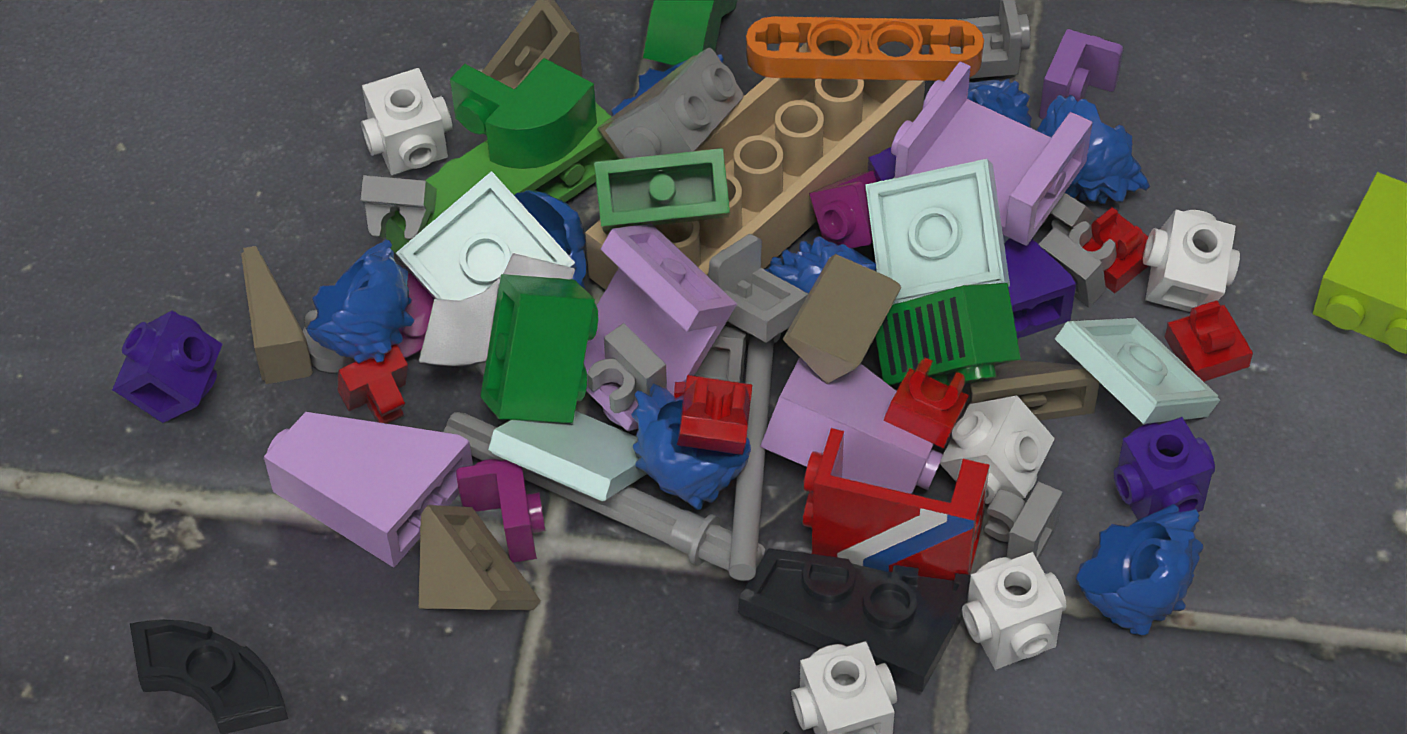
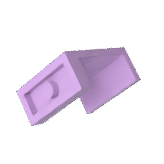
(1027, 165)
(662, 302)

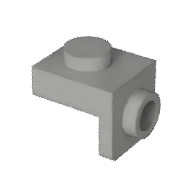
(1003, 40)
(763, 300)

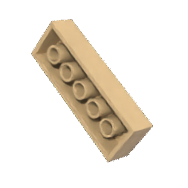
(777, 150)

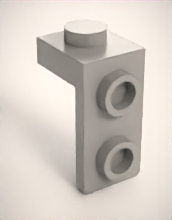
(681, 113)

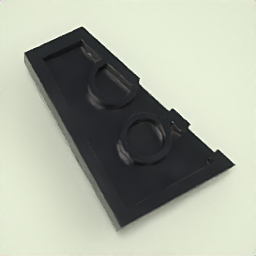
(832, 603)

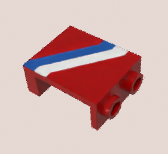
(889, 526)

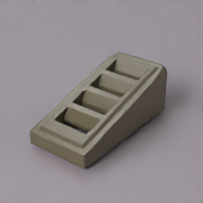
(276, 333)

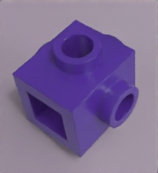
(167, 366)
(1164, 468)

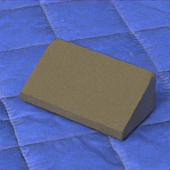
(841, 317)

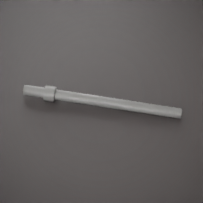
(750, 480)

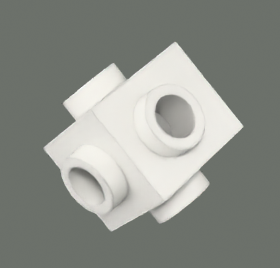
(405, 134)
(1190, 260)
(1004, 437)
(1014, 609)
(845, 692)

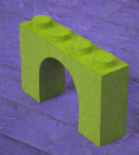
(1368, 272)

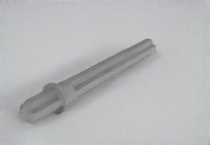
(679, 528)

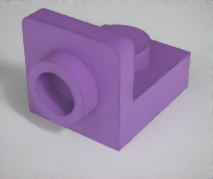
(1079, 63)

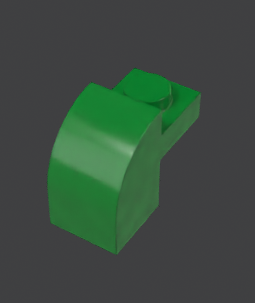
(684, 28)
(529, 123)

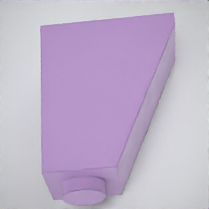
(857, 405)
(366, 477)

